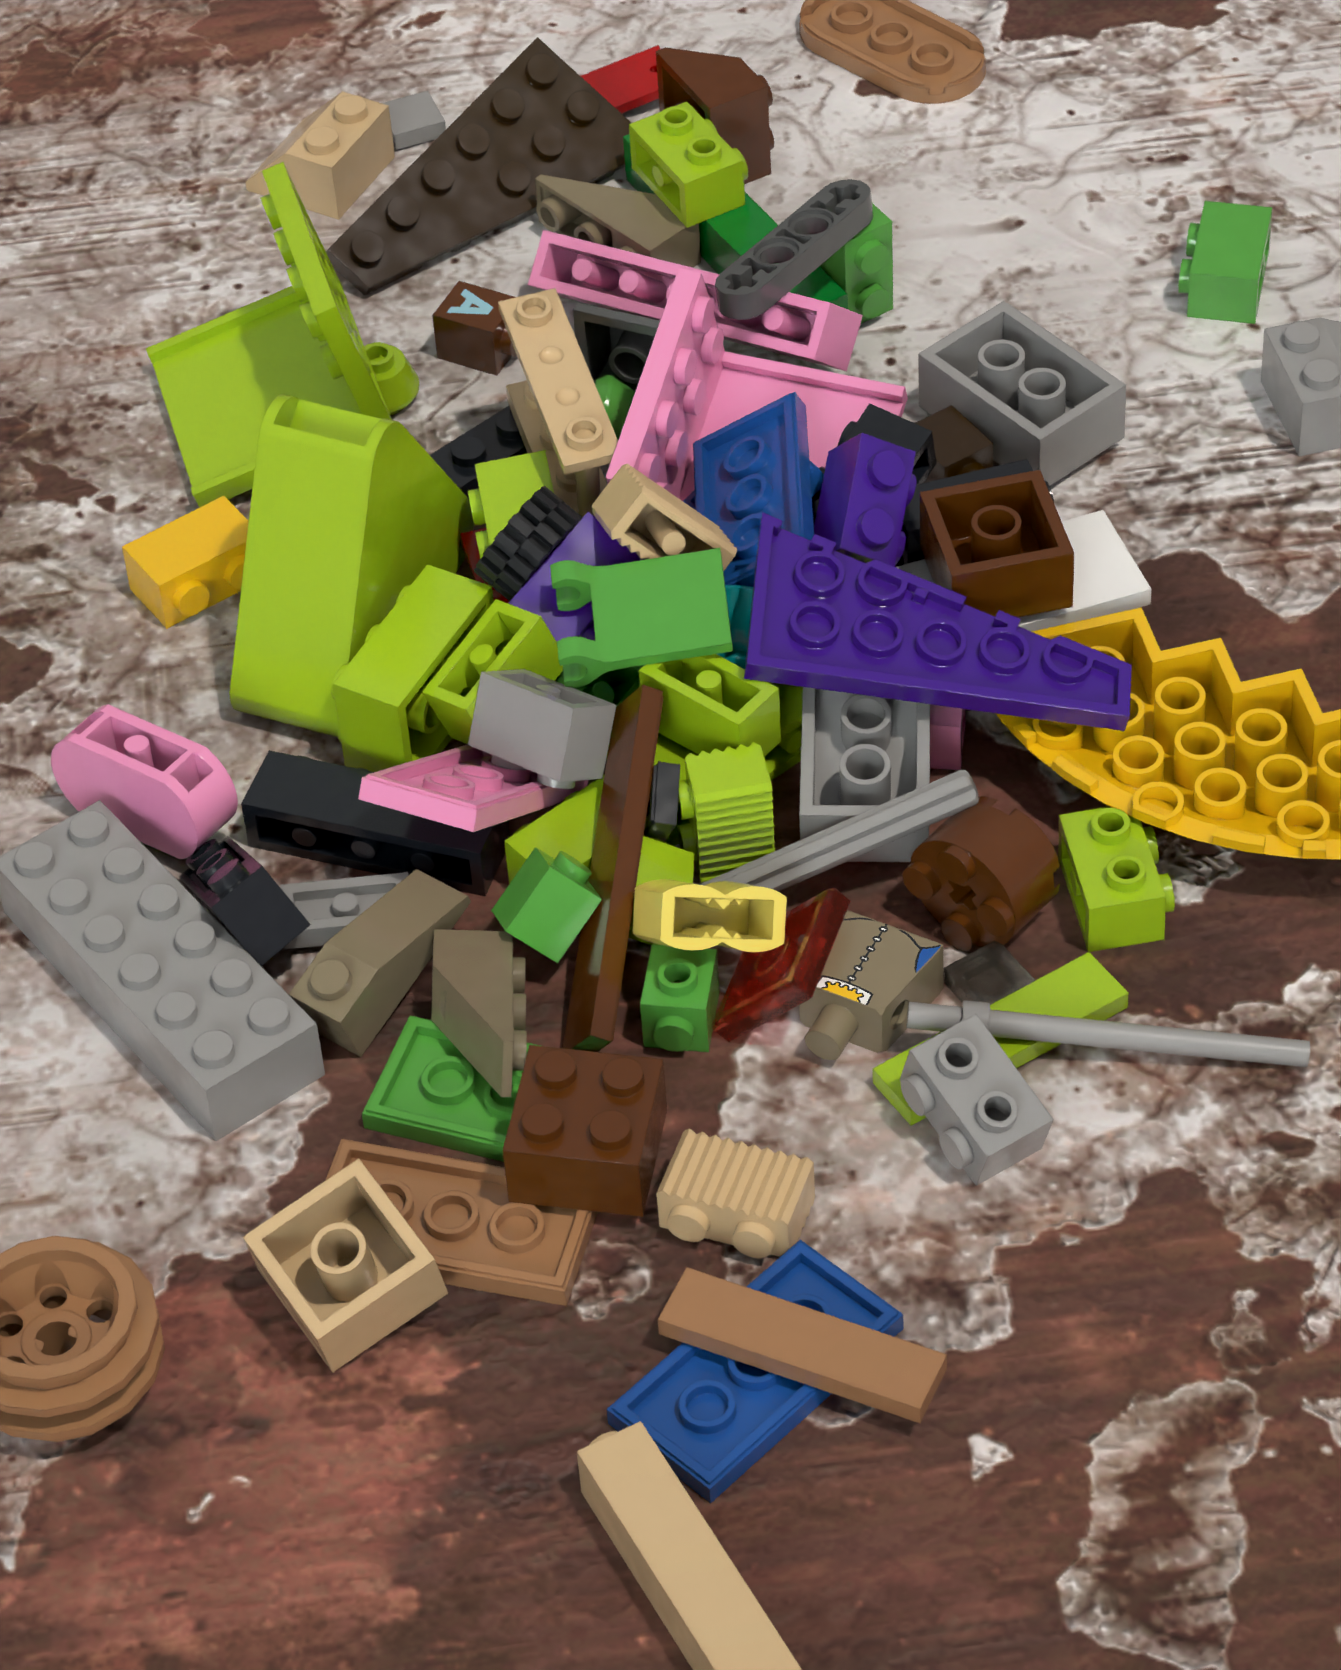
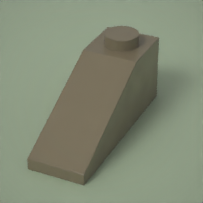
(376, 960)

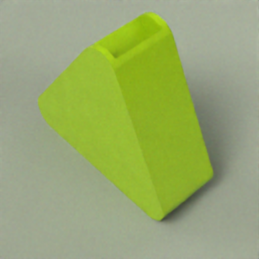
(334, 534)

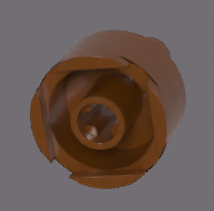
(983, 874)

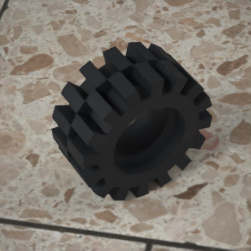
(526, 542)

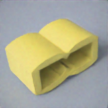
(709, 915)

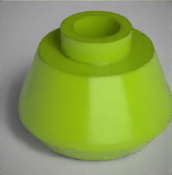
(394, 374)

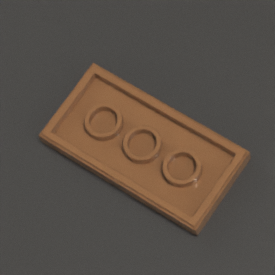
(473, 1228)

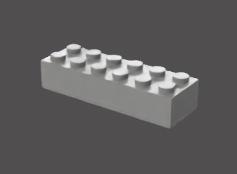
(160, 970)

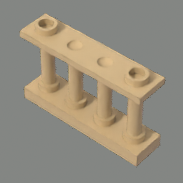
(559, 400)

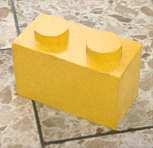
(189, 562)

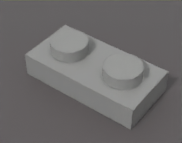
(335, 903)

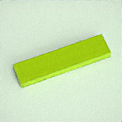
(1074, 991)

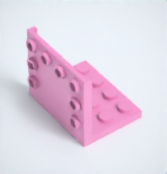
(699, 388)

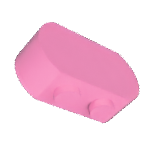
(148, 777)

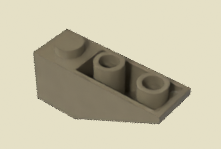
(616, 219)
(481, 1001)

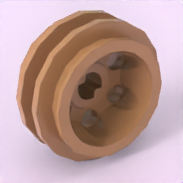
(62, 1369)

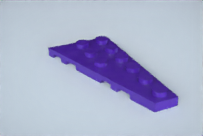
(904, 638)

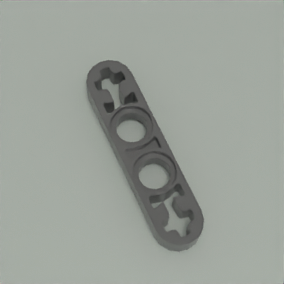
(796, 247)

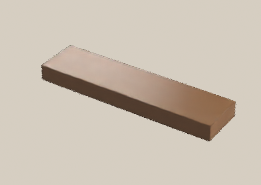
(803, 1344)

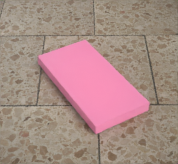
(461, 789)

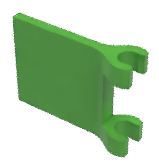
(643, 612)

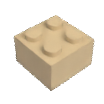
(346, 1265)

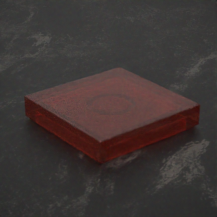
(786, 976)

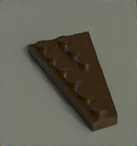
(484, 169)

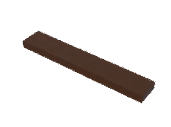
(614, 871)

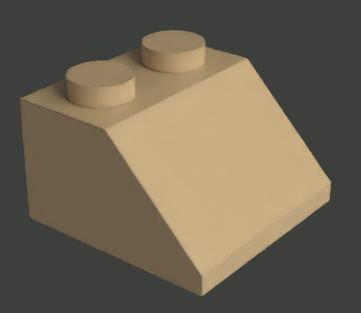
(333, 154)

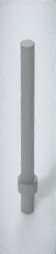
(1113, 1034)

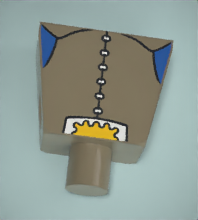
(869, 986)

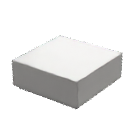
(415, 120)

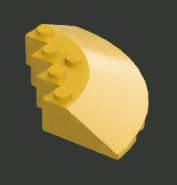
(1201, 749)

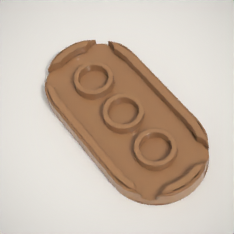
(896, 47)

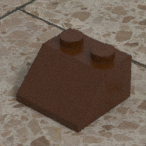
(727, 95)

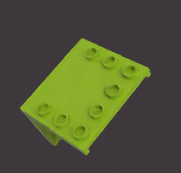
(287, 343)

